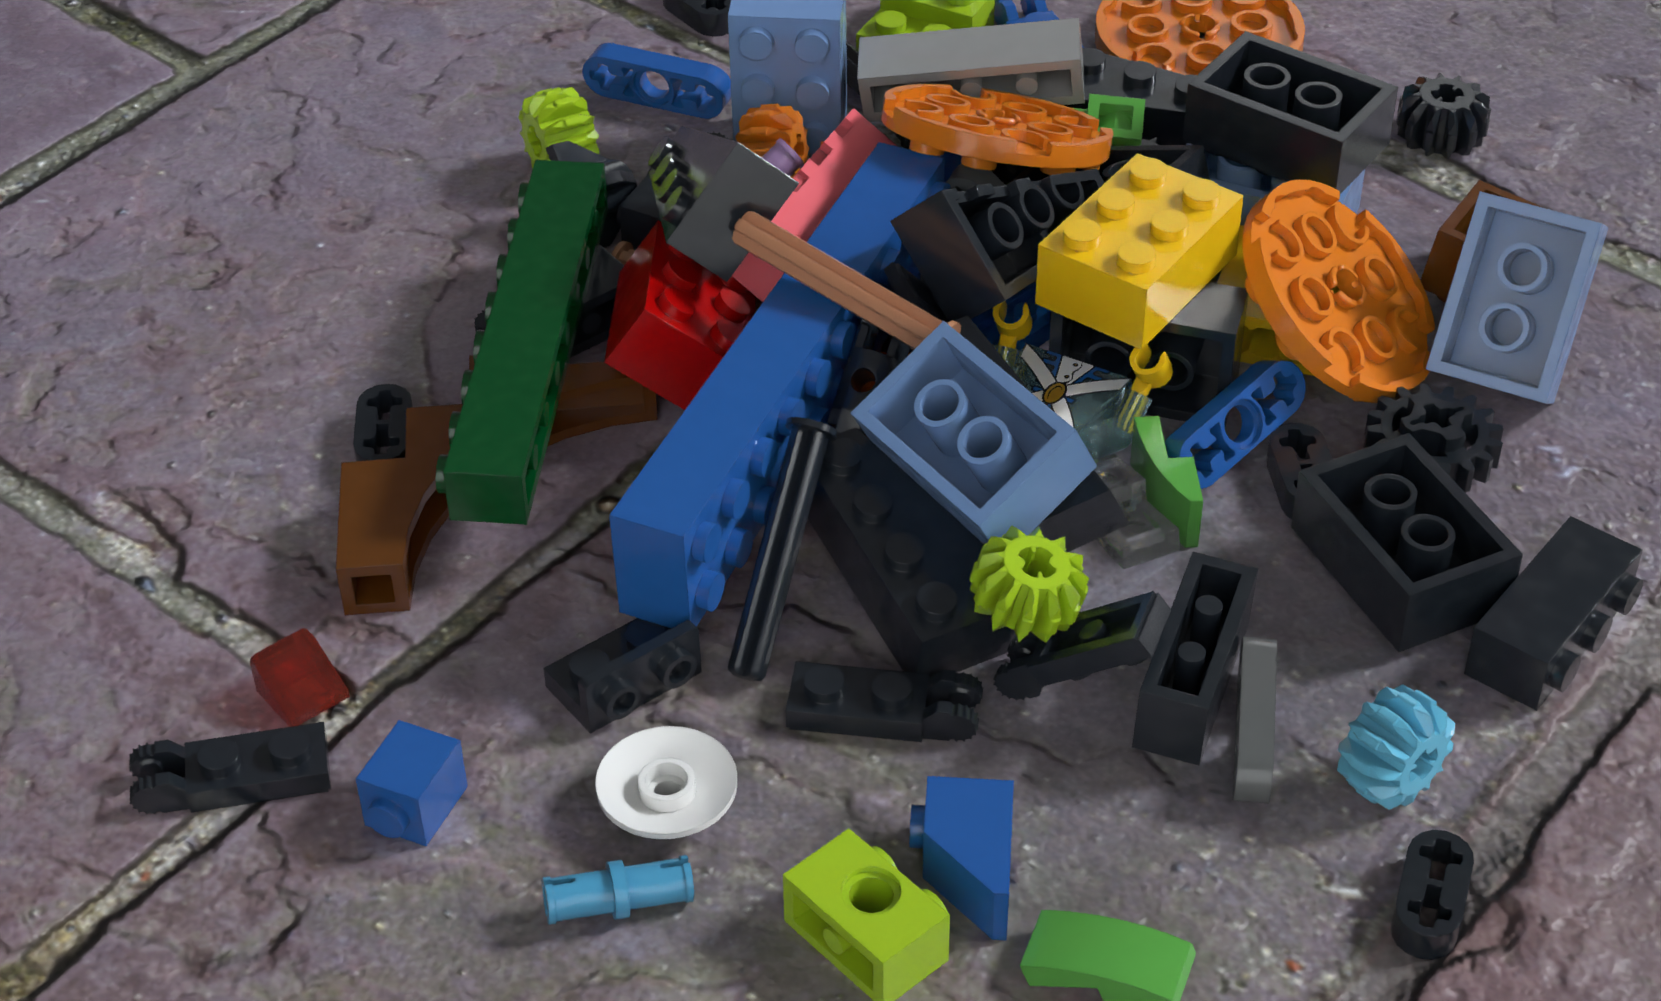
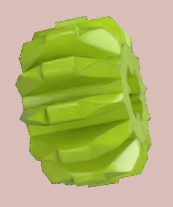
(554, 118)
(1028, 583)

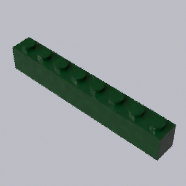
(526, 345)

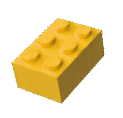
(1138, 250)

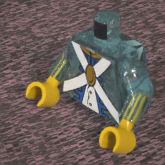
(1085, 396)

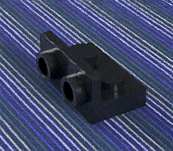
(624, 670)

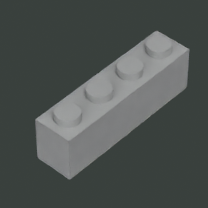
(1015, 58)

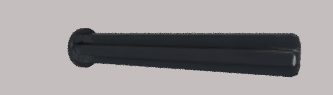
(779, 547)

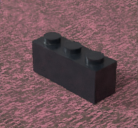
(1555, 613)
(1194, 658)

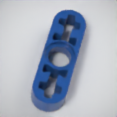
(677, 71)
(1258, 418)

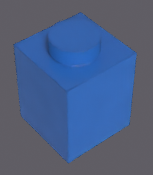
(411, 783)

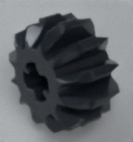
(1443, 116)

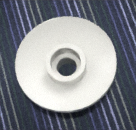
(666, 782)

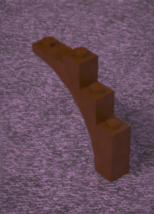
(393, 504)

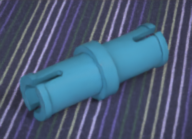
(617, 889)

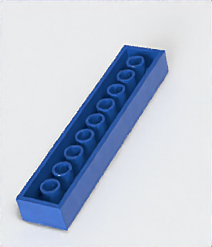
(718, 467)

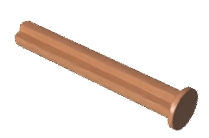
(835, 280)

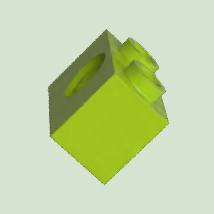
(867, 917)

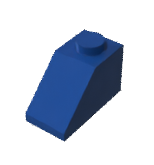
(968, 846)

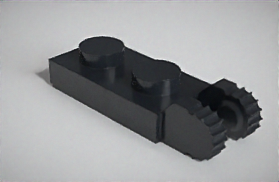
(1097, 641)
(883, 702)
(230, 770)

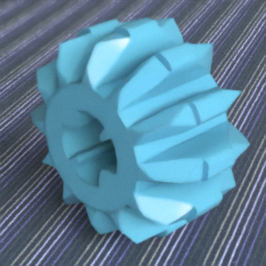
(1396, 746)

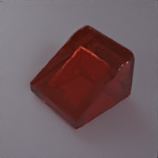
(297, 678)

